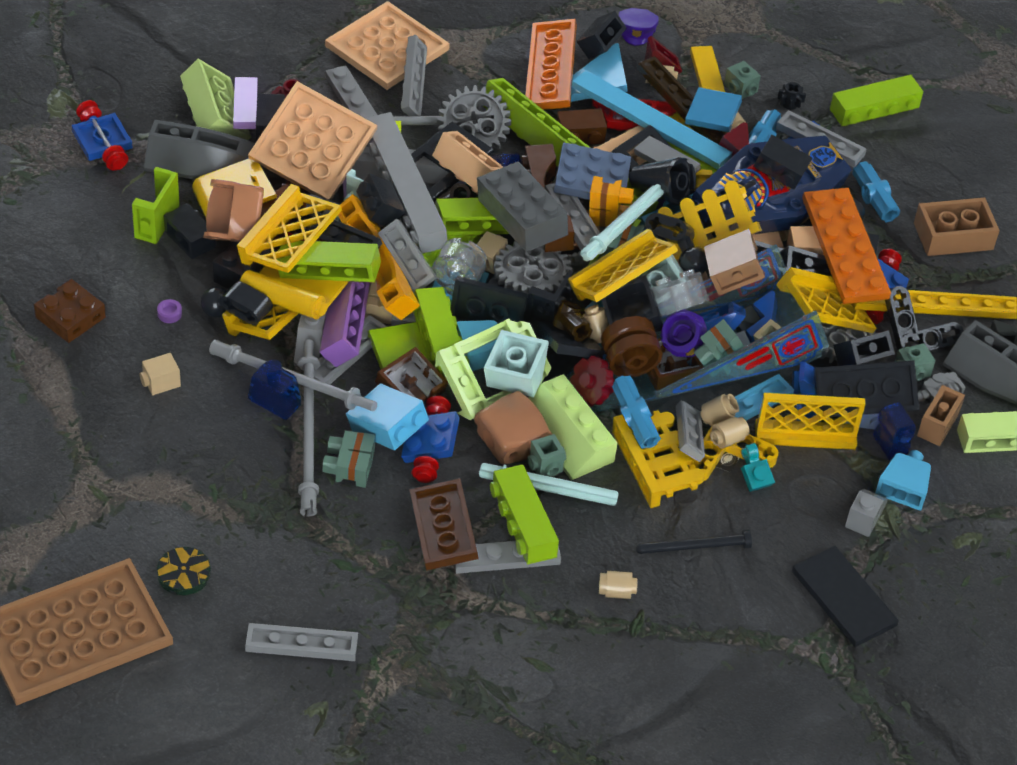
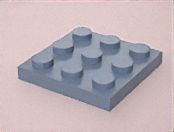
(581, 163)

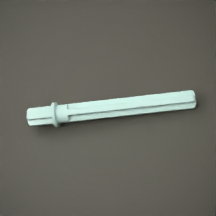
(599, 243)
(560, 486)

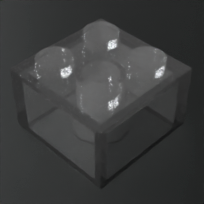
(680, 293)

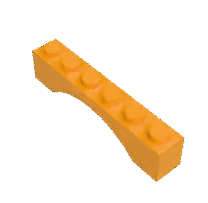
(391, 283)

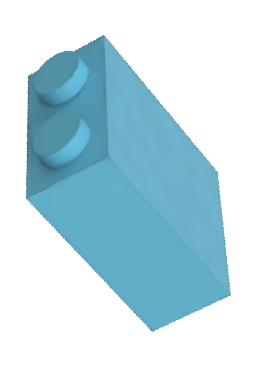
(393, 420)

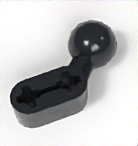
(691, 256)
(238, 300)

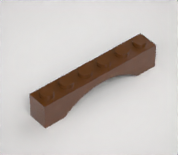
(541, 164)

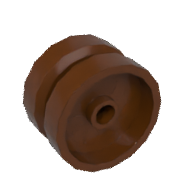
(631, 346)

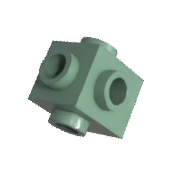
(742, 79)
(923, 359)
(546, 456)

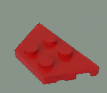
(619, 122)

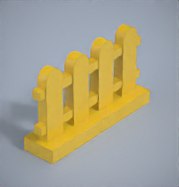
(716, 215)
(645, 470)

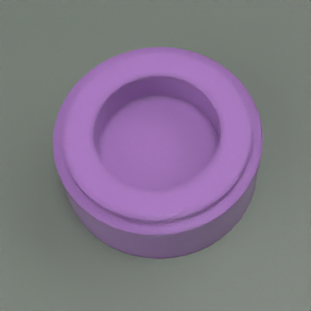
(169, 311)

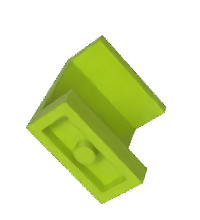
(149, 216)

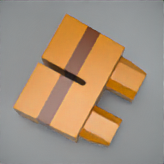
(607, 201)

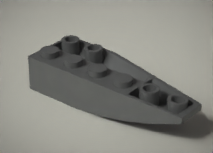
(194, 150)
(985, 361)

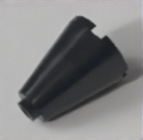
(673, 175)

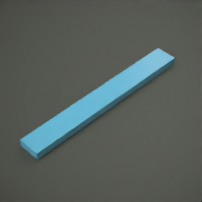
(646, 115)

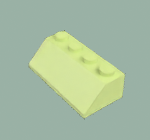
(211, 98)
(576, 427)

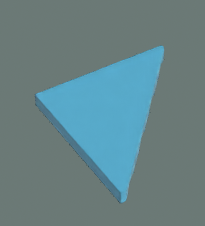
(607, 67)

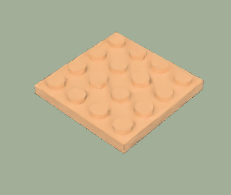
(379, 43)
(312, 141)

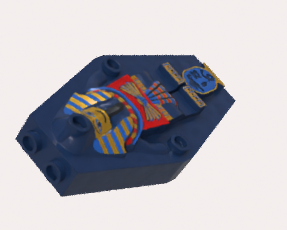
(774, 203)

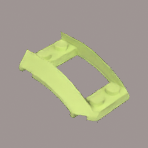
(459, 374)

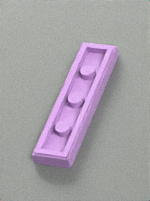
(245, 103)

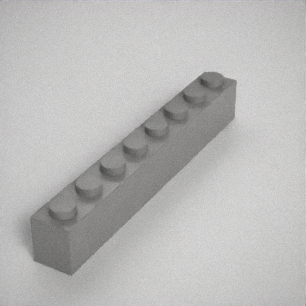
(399, 168)

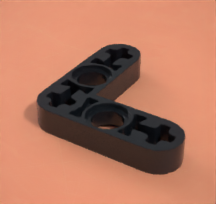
(911, 331)

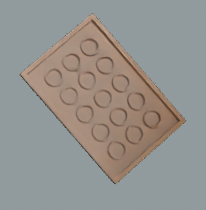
(78, 631)

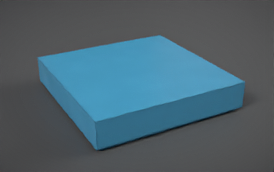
(713, 109)

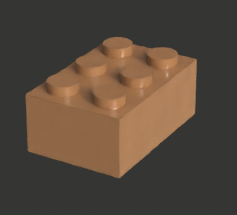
(956, 226)

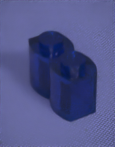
(894, 430)

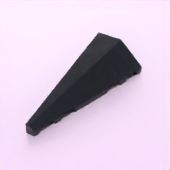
(799, 258)

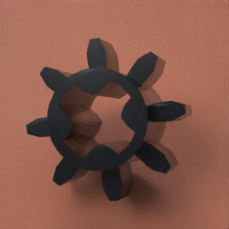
(791, 95)

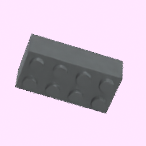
(522, 206)

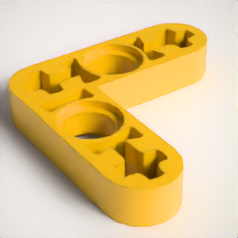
(711, 461)

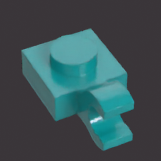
(756, 472)

